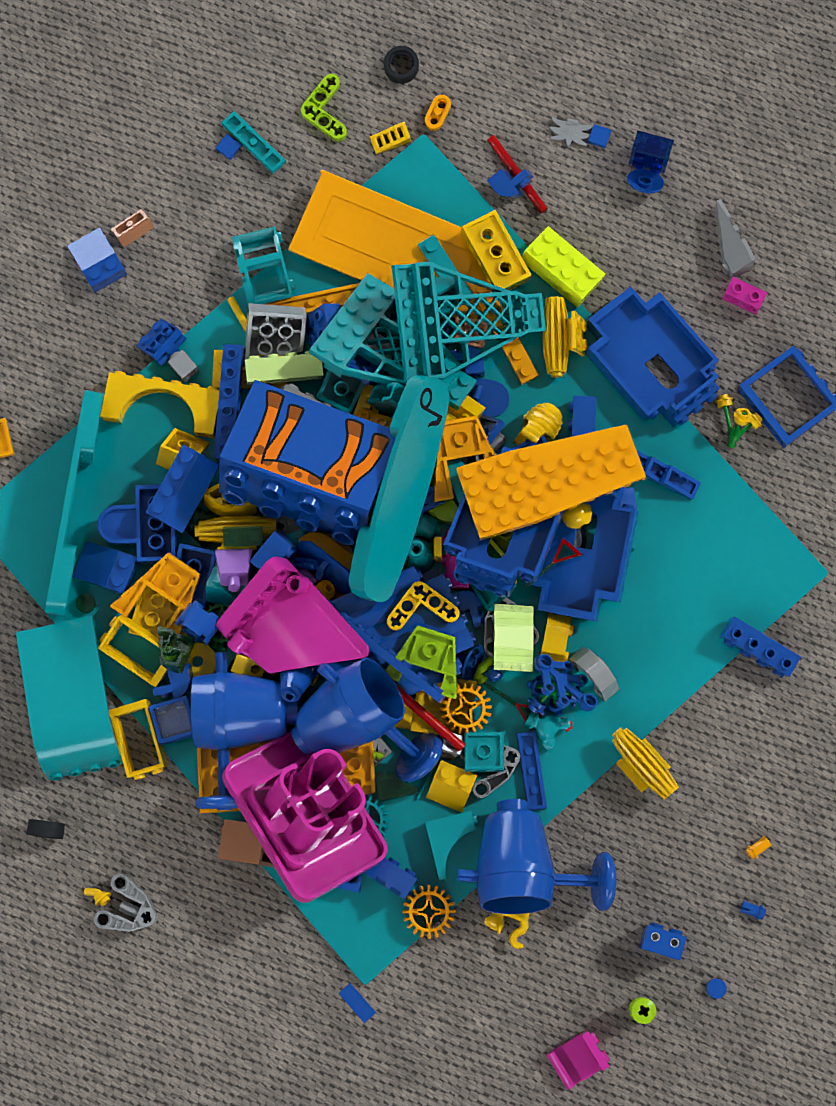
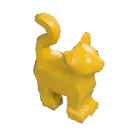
(496, 922)

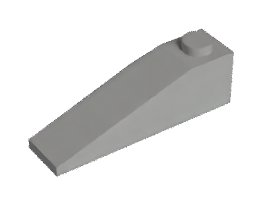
(735, 252)

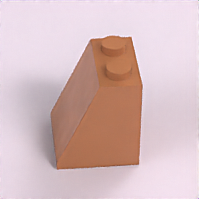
(241, 844)

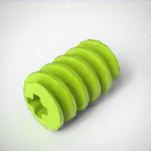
(650, 1011)

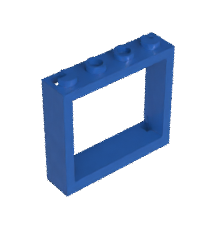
(768, 419)

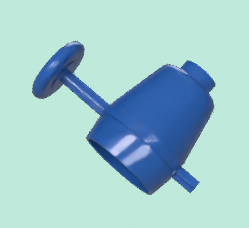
(359, 707)
(234, 713)
(517, 866)

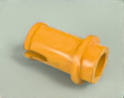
(758, 847)

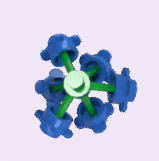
(537, 705)

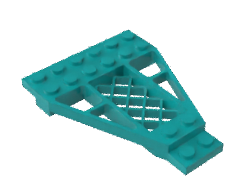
(420, 323)
(354, 325)

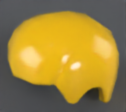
(578, 516)

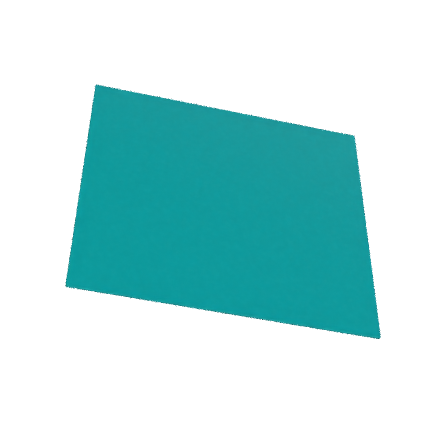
(662, 642)

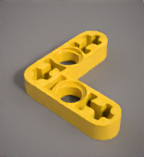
(416, 600)

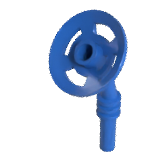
(471, 661)

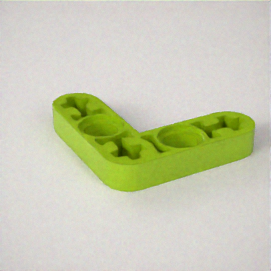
(317, 107)

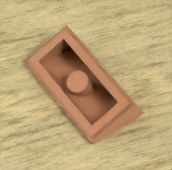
(132, 228)

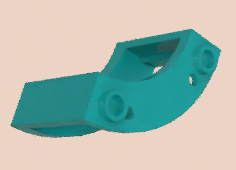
(256, 241)

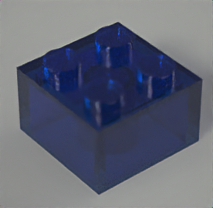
(650, 152)

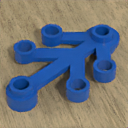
(547, 667)

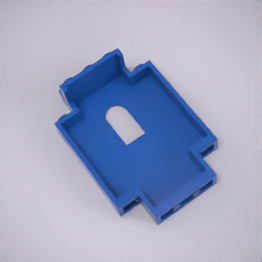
(633, 334)
(522, 558)
(581, 583)

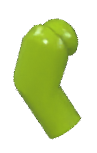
(482, 668)

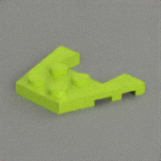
(431, 651)

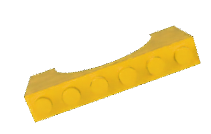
(125, 390)

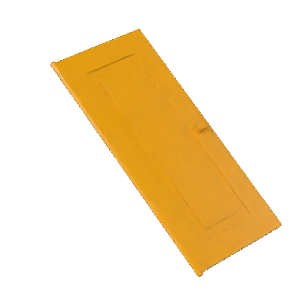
(369, 233)

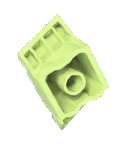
(513, 637)

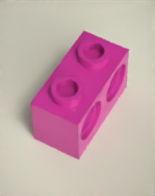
(744, 295)

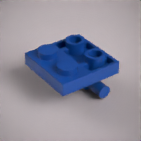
(161, 341)

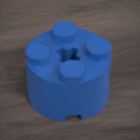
(198, 622)

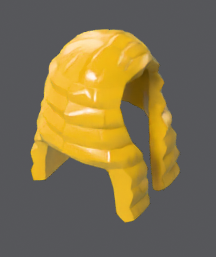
(539, 421)

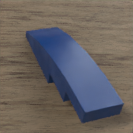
(669, 476)

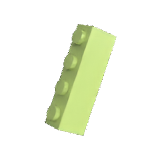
(282, 368)

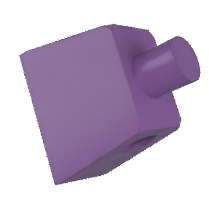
(234, 567)

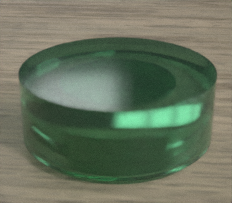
(85, 603)

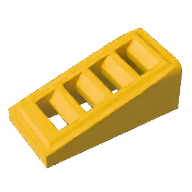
(393, 144)

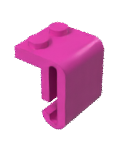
(578, 1059)

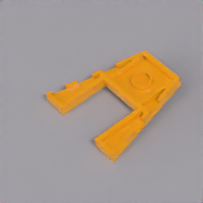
(459, 440)
(168, 578)

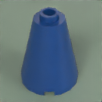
(296, 681)

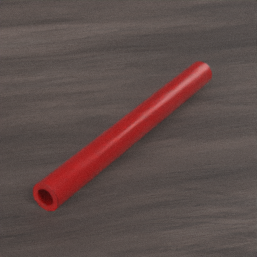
(514, 170)
(431, 720)

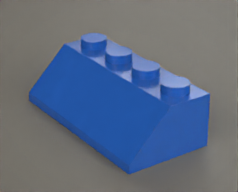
(182, 489)

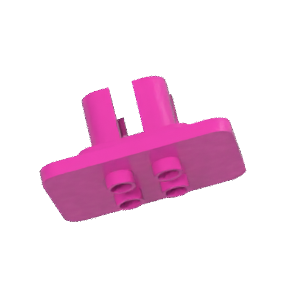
(305, 816)

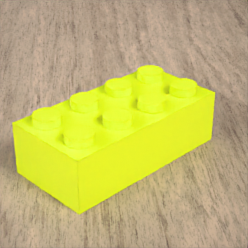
(562, 267)

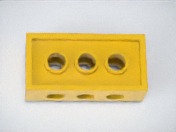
(501, 242)

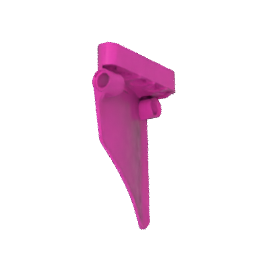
(288, 624)

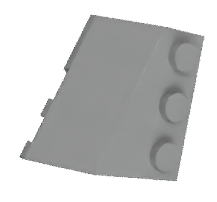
(274, 330)

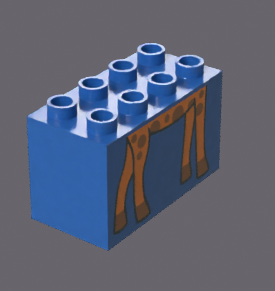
(305, 462)

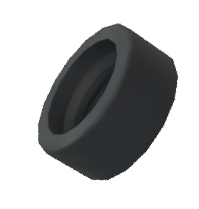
(403, 51)
(45, 829)

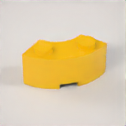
(217, 504)
(556, 637)

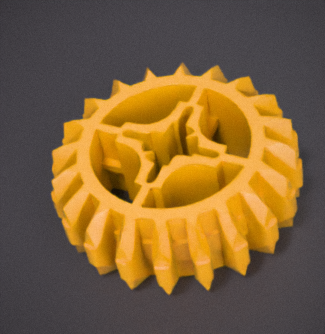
(480, 702)
(411, 911)

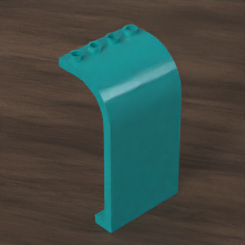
(67, 698)

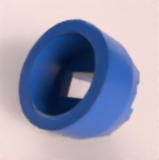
(494, 675)

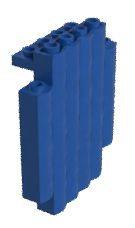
(374, 617)

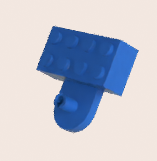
(134, 526)

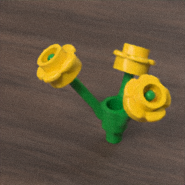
(741, 417)

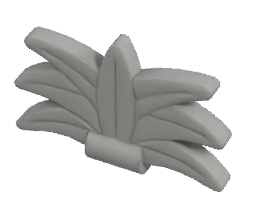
(570, 131)

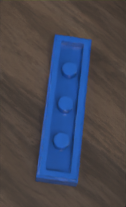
(531, 770)

